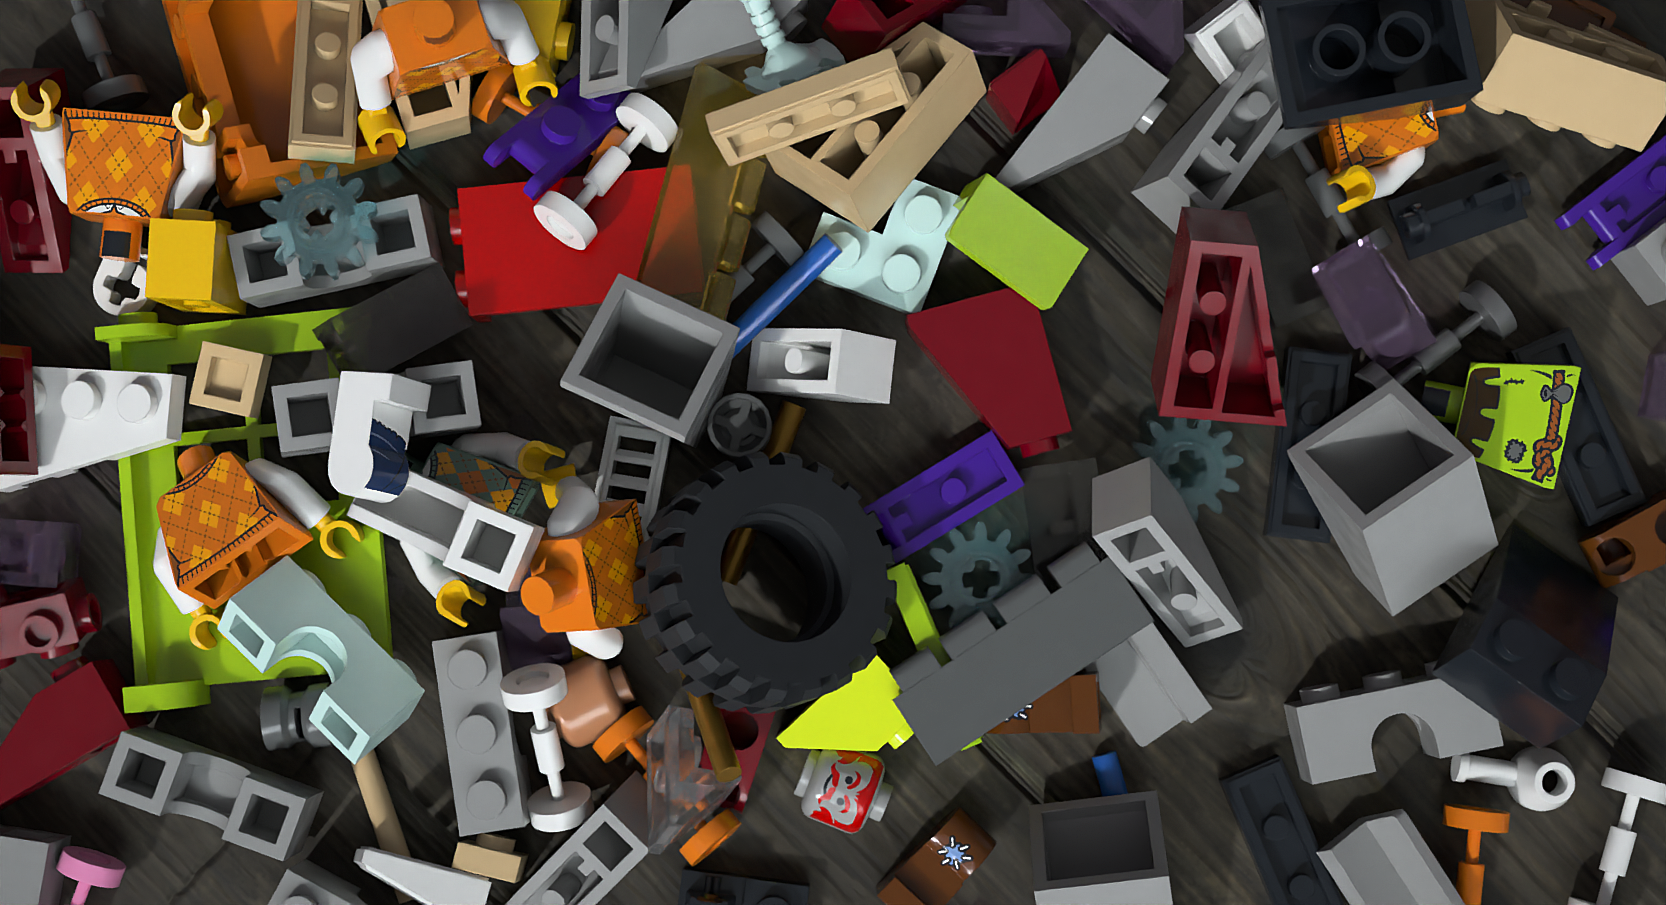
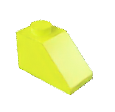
(853, 717)

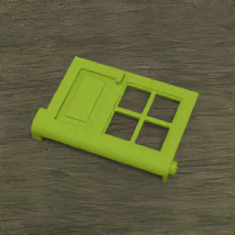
(166, 663)

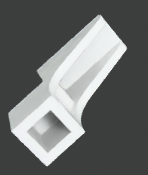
(456, 529)

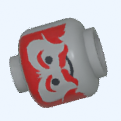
(843, 788)

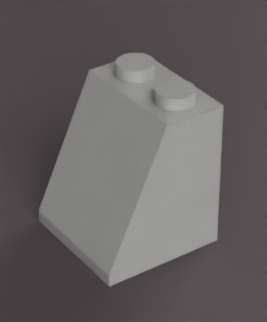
(654, 360)
(1396, 495)
(1100, 851)

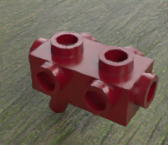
(46, 620)

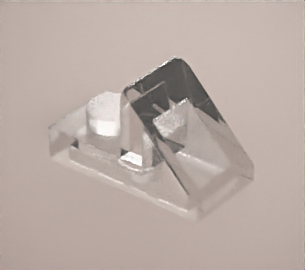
(676, 788)

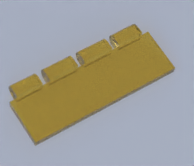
(693, 217)

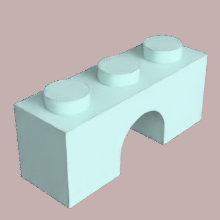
(292, 615)

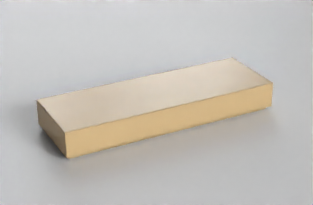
(323, 81)
(809, 107)

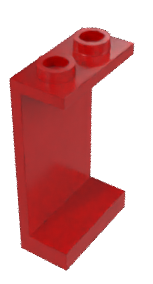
(524, 268)

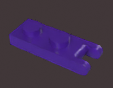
(557, 135)
(1623, 204)
(945, 495)

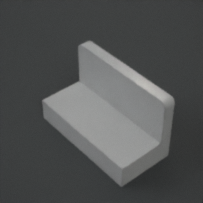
(1148, 686)
(1387, 863)

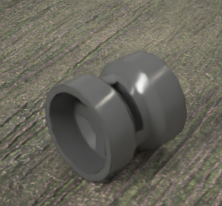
(740, 417)
(287, 714)

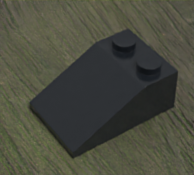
(1368, 59)
(1532, 641)

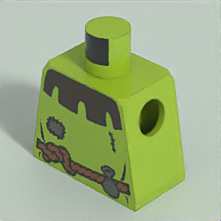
(1510, 415)

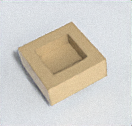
(230, 379)
(491, 857)

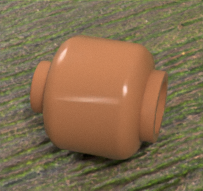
(593, 700)

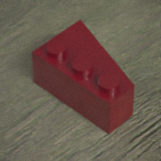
(1215, 326)

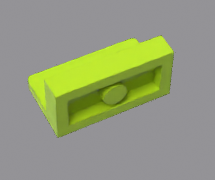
(1014, 241)

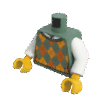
(493, 468)

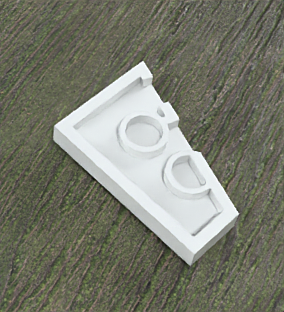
(99, 417)

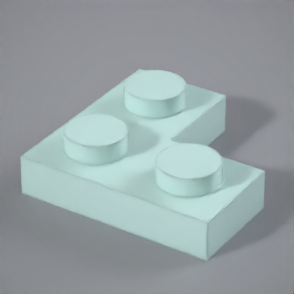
(903, 260)

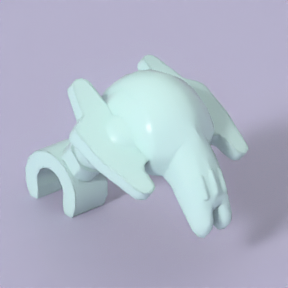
(784, 60)

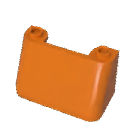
(245, 61)

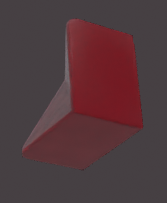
(1023, 91)

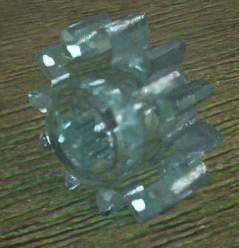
(320, 195)
(1213, 463)
(962, 560)

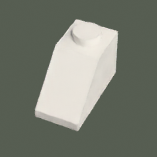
(822, 364)

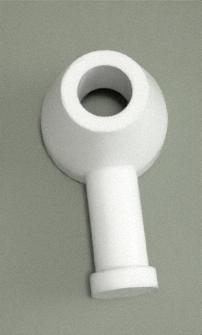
(1521, 775)

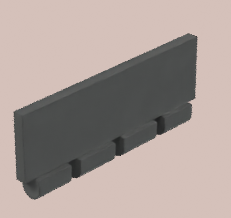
(1009, 668)

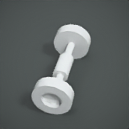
(646, 124)
(560, 803)
(1620, 838)

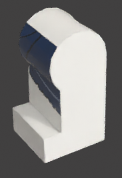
(373, 433)

